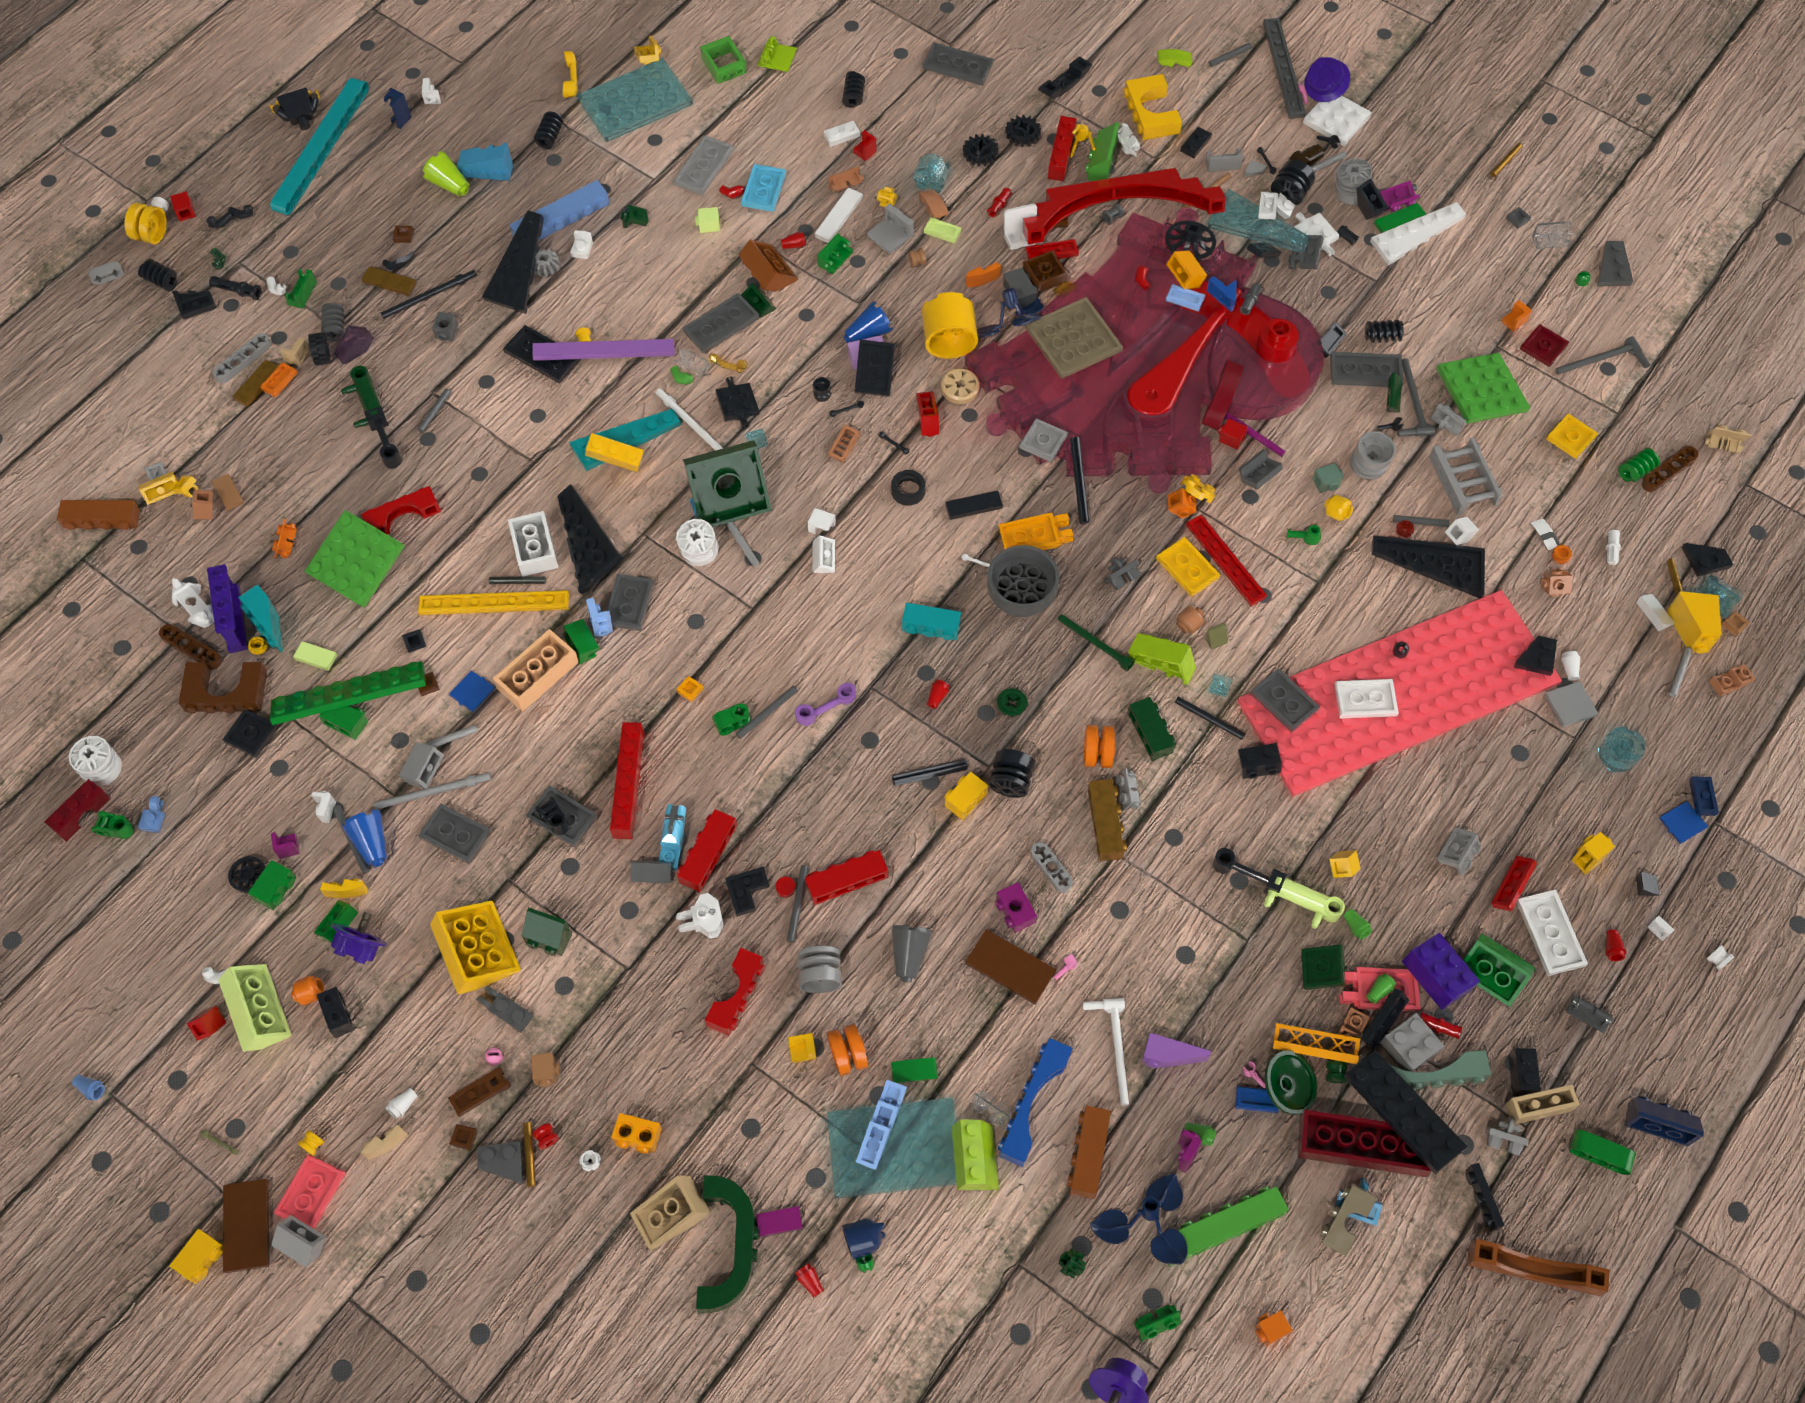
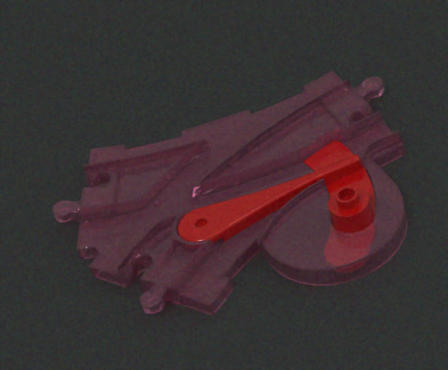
(1169, 363)

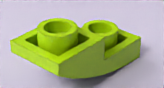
(1169, 57)

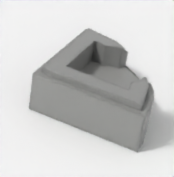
(1254, 168)

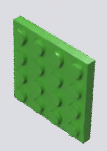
(1483, 388)
(354, 558)

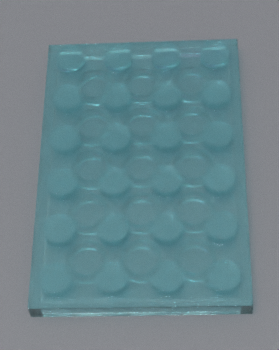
(634, 100)
(915, 1155)

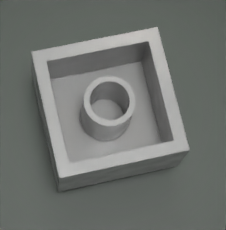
(1411, 1044)

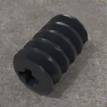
(853, 89)
(548, 130)
(158, 274)
(1384, 330)

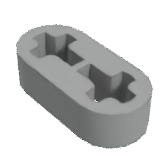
(105, 273)

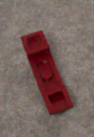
(1223, 395)

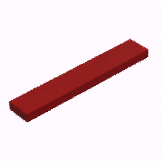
(1226, 560)

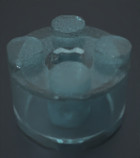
(931, 172)
(1622, 749)

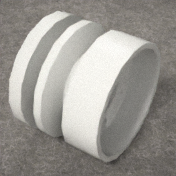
(702, 550)
(95, 760)

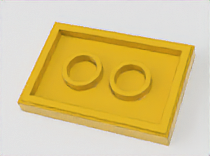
(1188, 566)

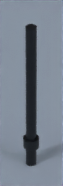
(458, 280)

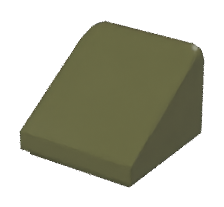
(1217, 636)

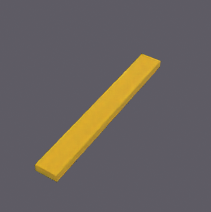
(493, 602)

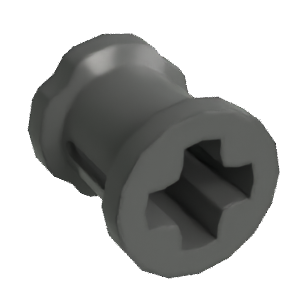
(1112, 214)

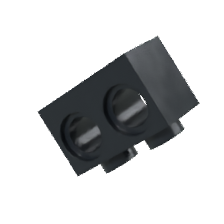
(335, 1012)

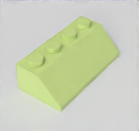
(254, 1006)

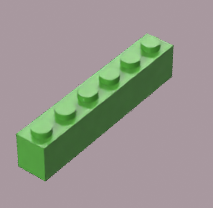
(1233, 1221)

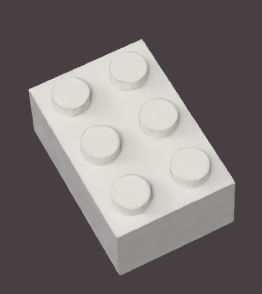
(532, 543)

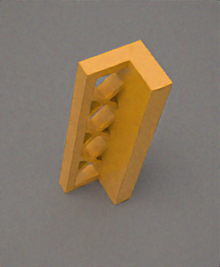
(1313, 1051)

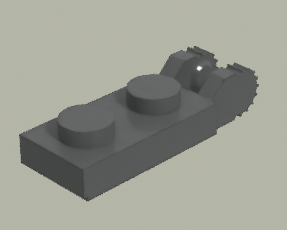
(506, 1010)

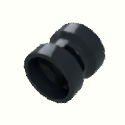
(821, 389)

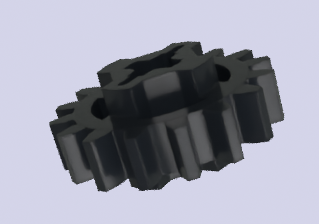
(1023, 130)
(988, 148)

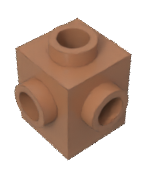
(1557, 582)

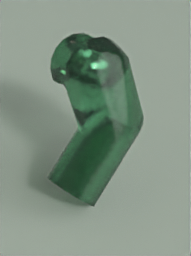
(219, 259)

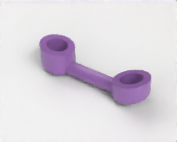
(806, 714)

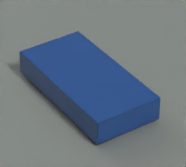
(1254, 1100)

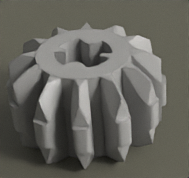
(546, 263)

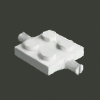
(1318, 226)

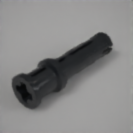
(242, 288)

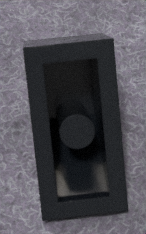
(1370, 200)

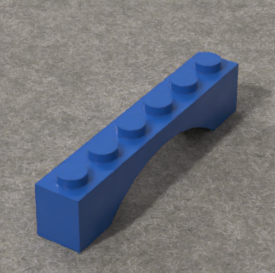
(1052, 1063)

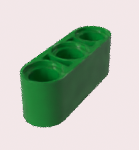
(1602, 1152)

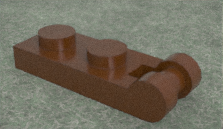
(479, 1092)

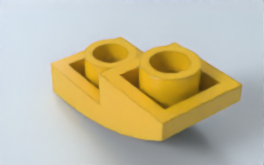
(348, 889)

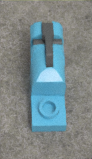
(673, 835)

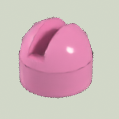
(494, 1059)

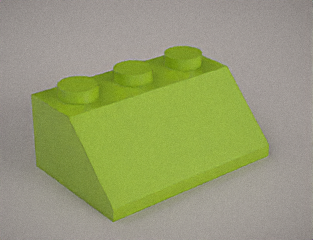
(974, 1155)

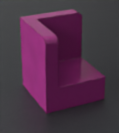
(285, 845)

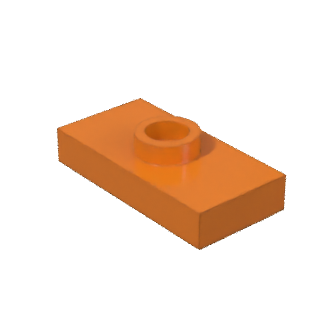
(278, 379)

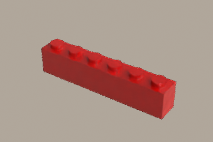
(627, 780)

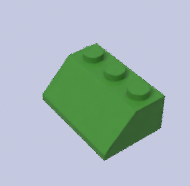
(1104, 152)

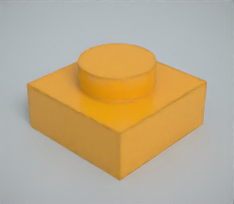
(690, 689)

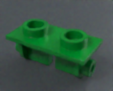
(1167, 1319)

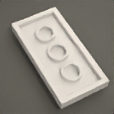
(1551, 932)

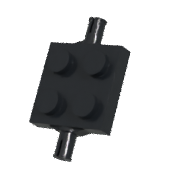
(737, 402)

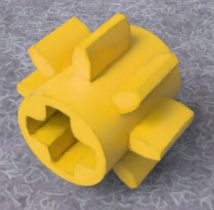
(886, 196)

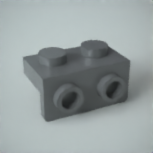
(1259, 470)

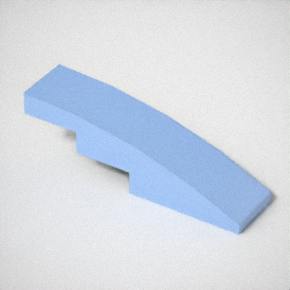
(881, 1124)

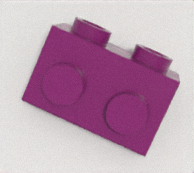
(1399, 195)

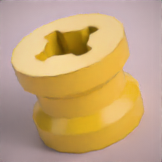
(310, 1142)

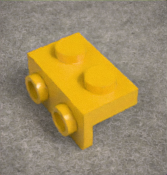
(648, 53)

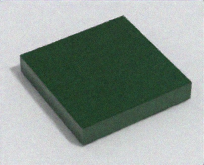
(1323, 967)

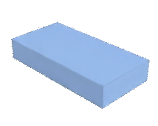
(1185, 297)

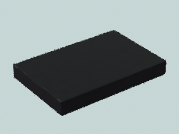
(874, 368)

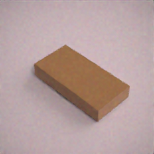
(228, 492)

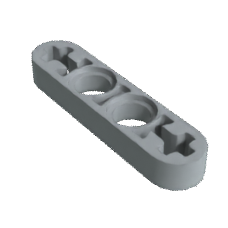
(240, 356)

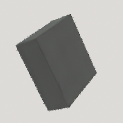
(1518, 217)

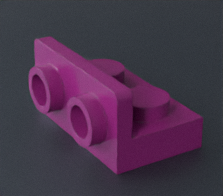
(1190, 1147)

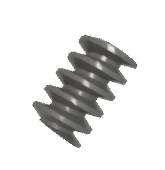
(332, 321)

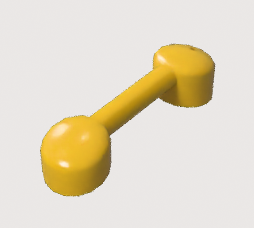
(570, 87)

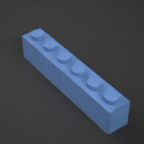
(570, 208)

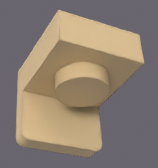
(297, 353)

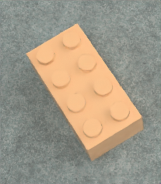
(535, 670)

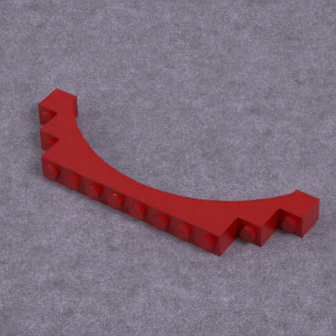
(1156, 184)

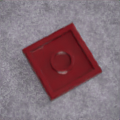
(1544, 345)

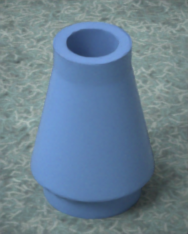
(90, 1088)

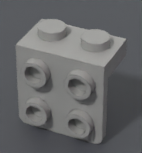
(893, 230)

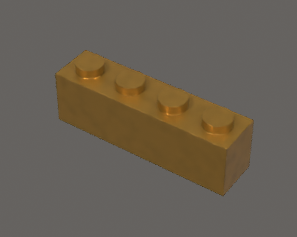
(1105, 820)

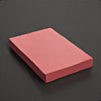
(310, 1191)

